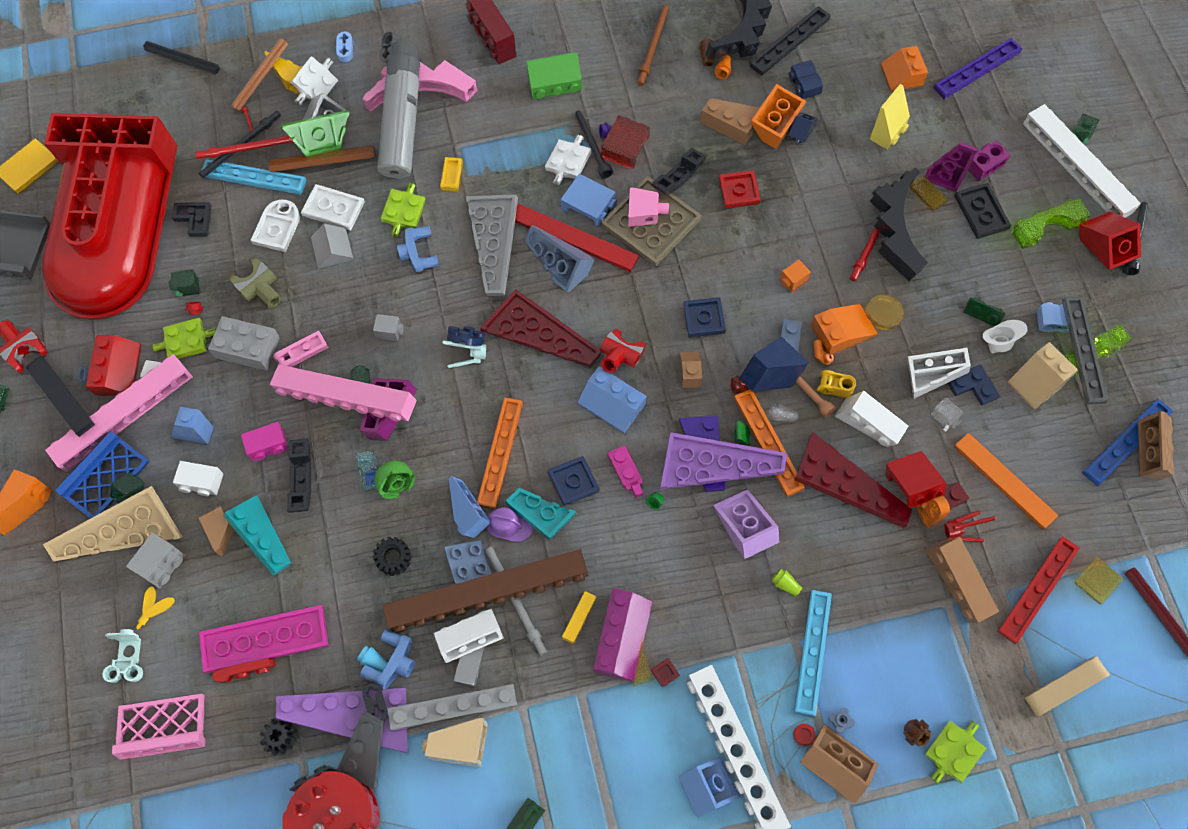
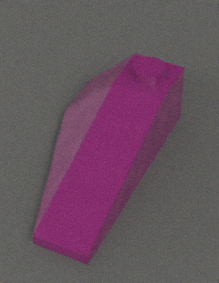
(952, 167)

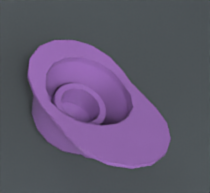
(508, 525)

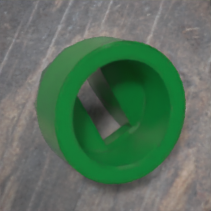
(652, 498)

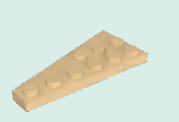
(116, 528)

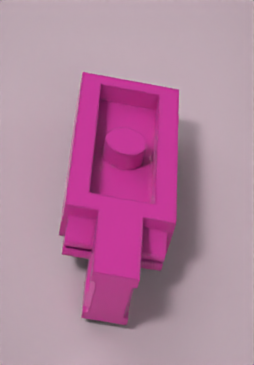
(626, 470)

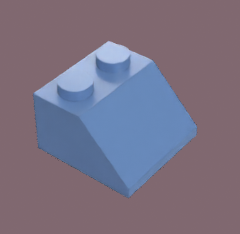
(709, 786)

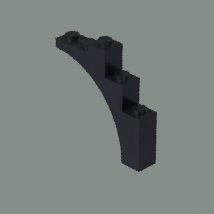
(745, 37)
(897, 245)

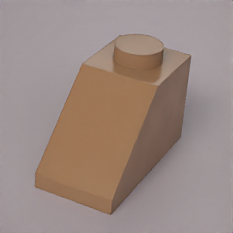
(690, 369)
(217, 530)

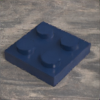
(704, 317)
(573, 481)

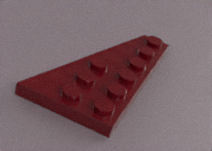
(532, 326)
(838, 477)

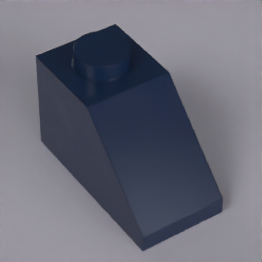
(802, 127)

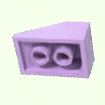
(747, 524)

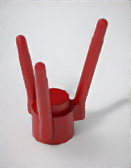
(956, 529)

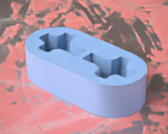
(348, 46)

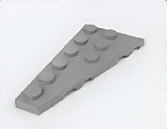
(493, 234)

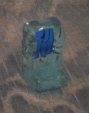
(367, 467)

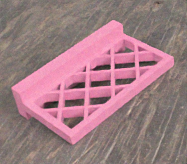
(165, 743)

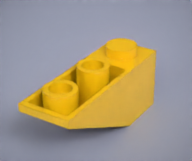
(286, 71)

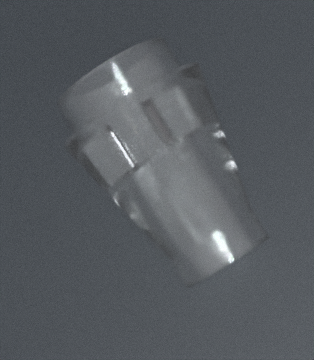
(780, 413)

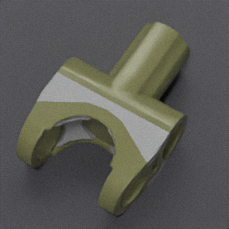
(257, 284)

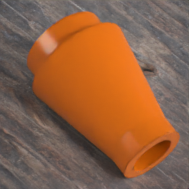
(723, 68)

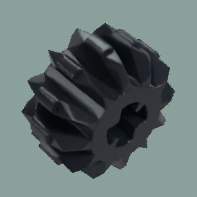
(272, 733)

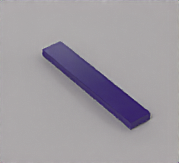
(977, 68)

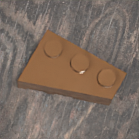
(729, 119)

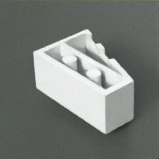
(872, 419)

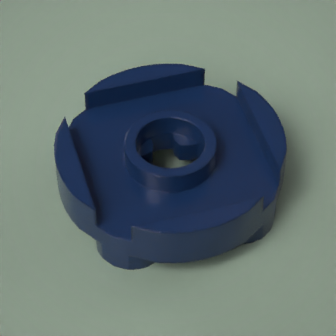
(465, 335)

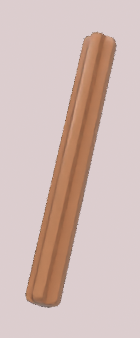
(259, 74)

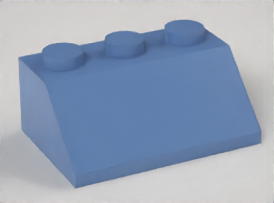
(612, 400)

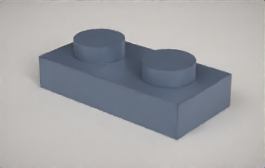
(791, 332)

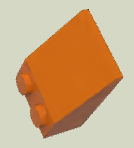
(842, 327)
(21, 499)

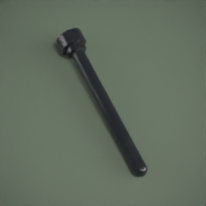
(604, 169)
(1133, 266)

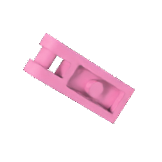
(301, 350)

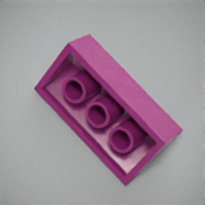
(622, 634)

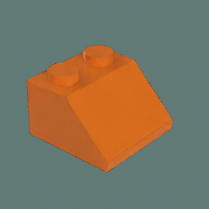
(905, 68)

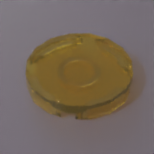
(884, 311)

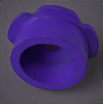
(604, 130)

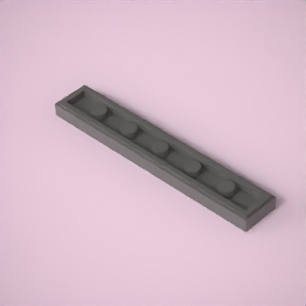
(1084, 351)

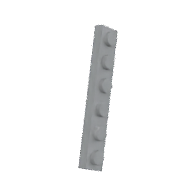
(452, 707)

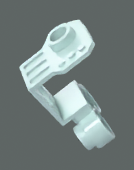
(124, 665)

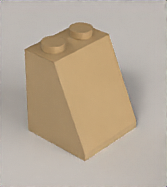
(1042, 376)
(458, 743)

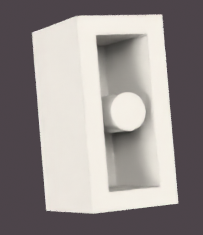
(198, 478)

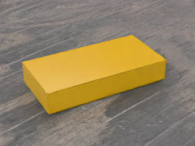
(451, 174)

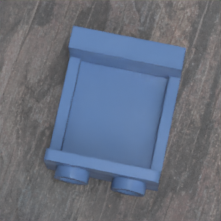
(589, 199)

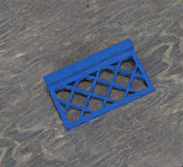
(90, 465)

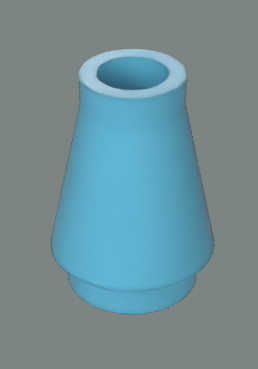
(372, 658)

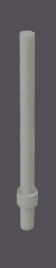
(533, 634)

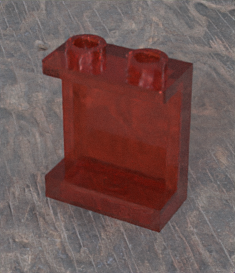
(625, 141)

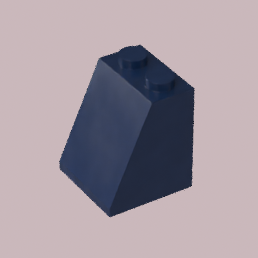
(774, 367)

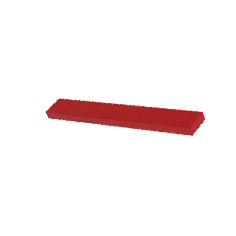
(583, 241)

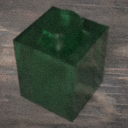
(1085, 127)
(184, 283)
(126, 487)

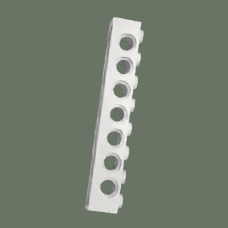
(708, 678)

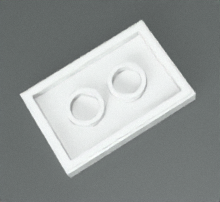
(332, 207)

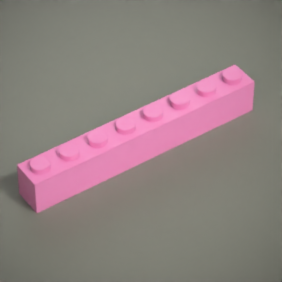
(343, 393)
(120, 412)

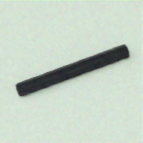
(181, 57)

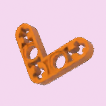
(934, 511)

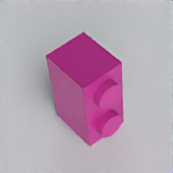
(265, 441)

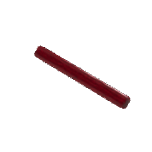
(1158, 608)

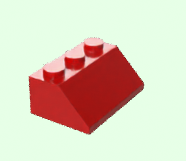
(112, 365)

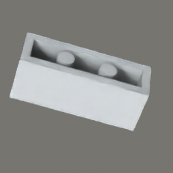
(468, 635)

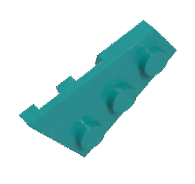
(542, 515)

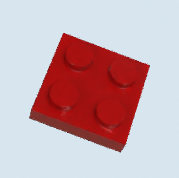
(739, 189)

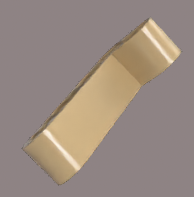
(1067, 686)

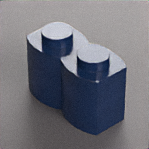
(806, 79)

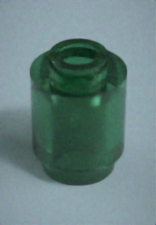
(360, 374)

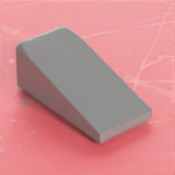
(468, 668)

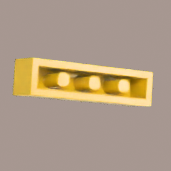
(579, 618)

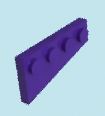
(707, 428)

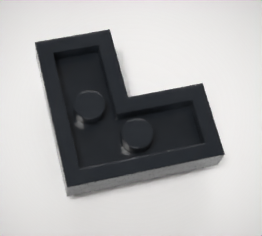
(196, 214)

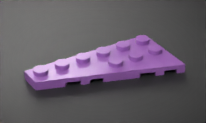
(706, 461)
(341, 712)

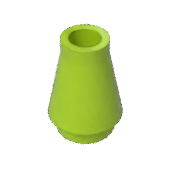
(784, 581)

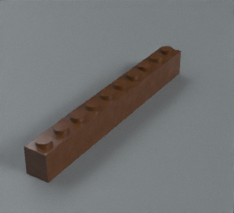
(485, 590)

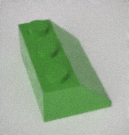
(554, 75)

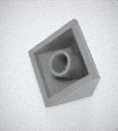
(331, 245)

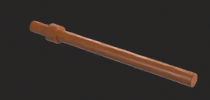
(645, 68)

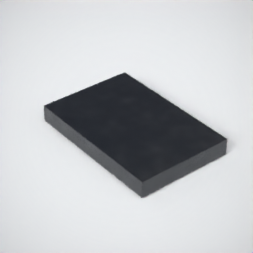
(982, 210)

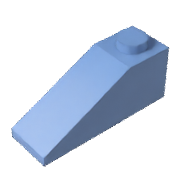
(466, 510)

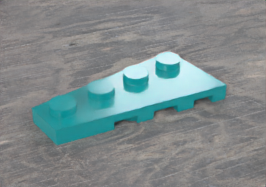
(258, 533)

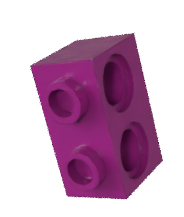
(988, 160)

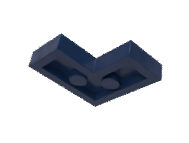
(978, 382)

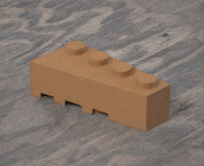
(962, 579)

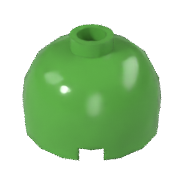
(393, 478)

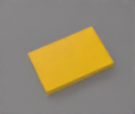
(27, 166)

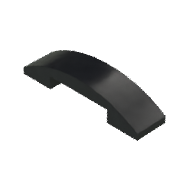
(680, 173)
(300, 476)

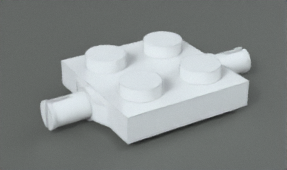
(313, 80)
(567, 159)

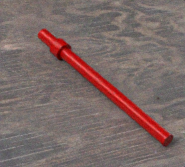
(213, 152)
(861, 262)

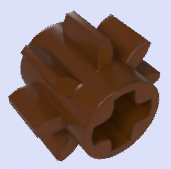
(917, 732)

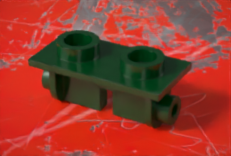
(984, 312)
(527, 816)

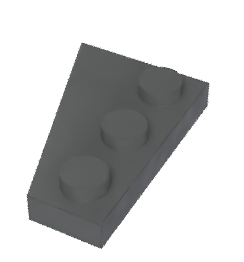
(363, 750)

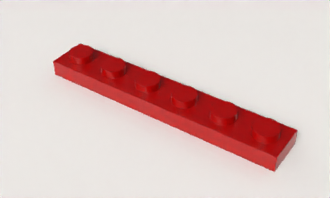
(1038, 590)

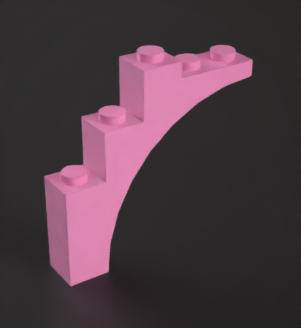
(444, 79)

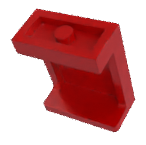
(916, 478)

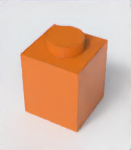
(795, 276)

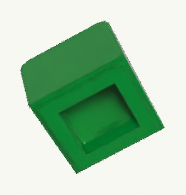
(742, 434)

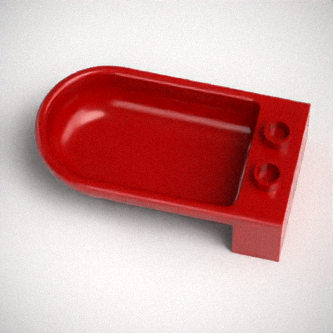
(106, 210)

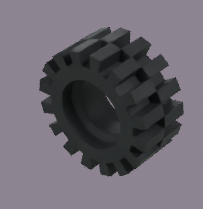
(400, 564)

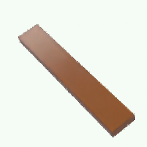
(322, 159)

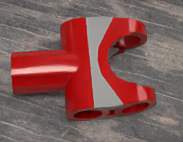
(19, 344)
(620, 351)

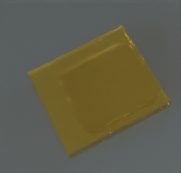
(1098, 580)

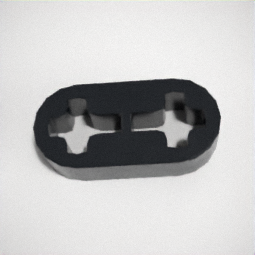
(379, 701)

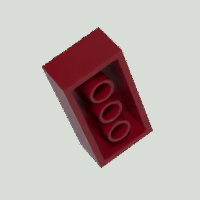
(492, 28)

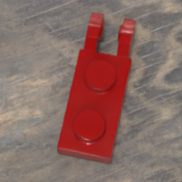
(242, 670)

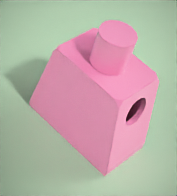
(645, 207)

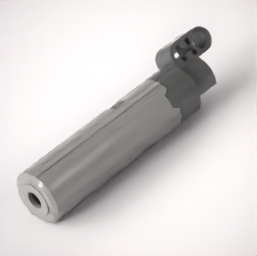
(398, 106)

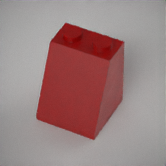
(1112, 239)

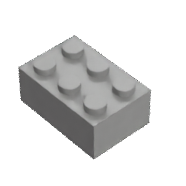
(244, 343)

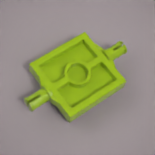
(403, 209)
(185, 339)
(955, 751)

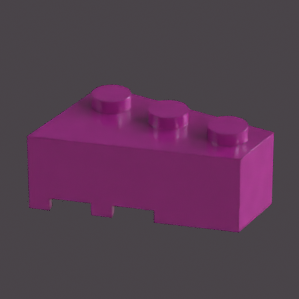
(381, 428)

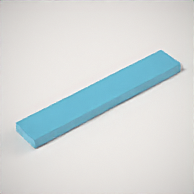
(257, 177)
(812, 653)

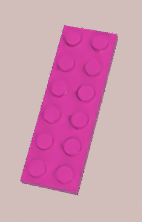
(263, 638)

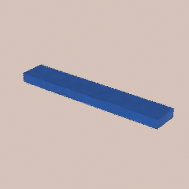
(1121, 447)

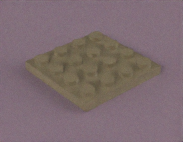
(657, 239)

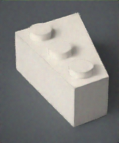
(936, 369)

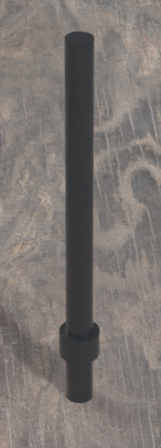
(265, 123)

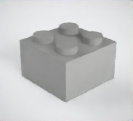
(156, 560)

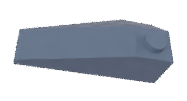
(562, 260)

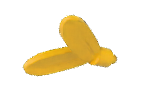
(151, 608)

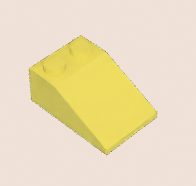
(891, 119)

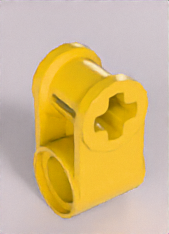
(835, 384)

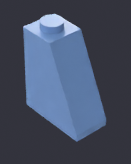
(192, 426)

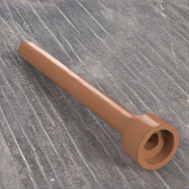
(825, 407)

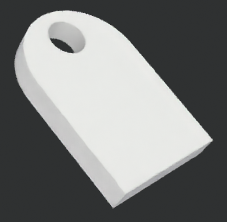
(276, 227)

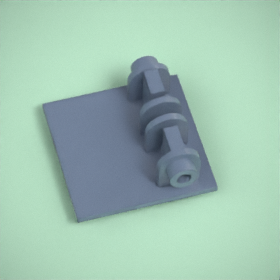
(467, 561)

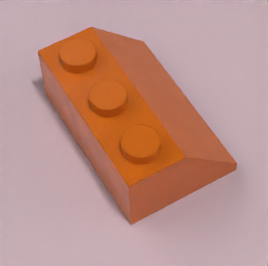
(777, 115)

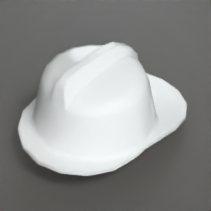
(1003, 336)

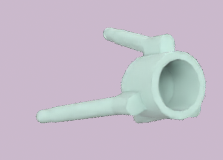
(477, 352)

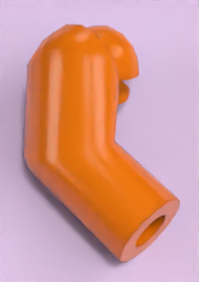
(820, 355)

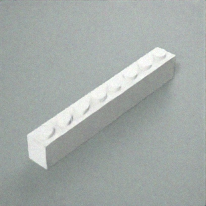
(1080, 162)

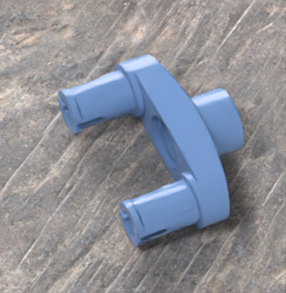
(409, 251)
(398, 664)

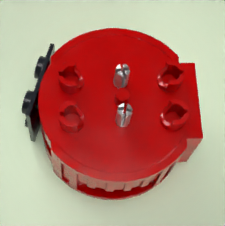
(331, 802)

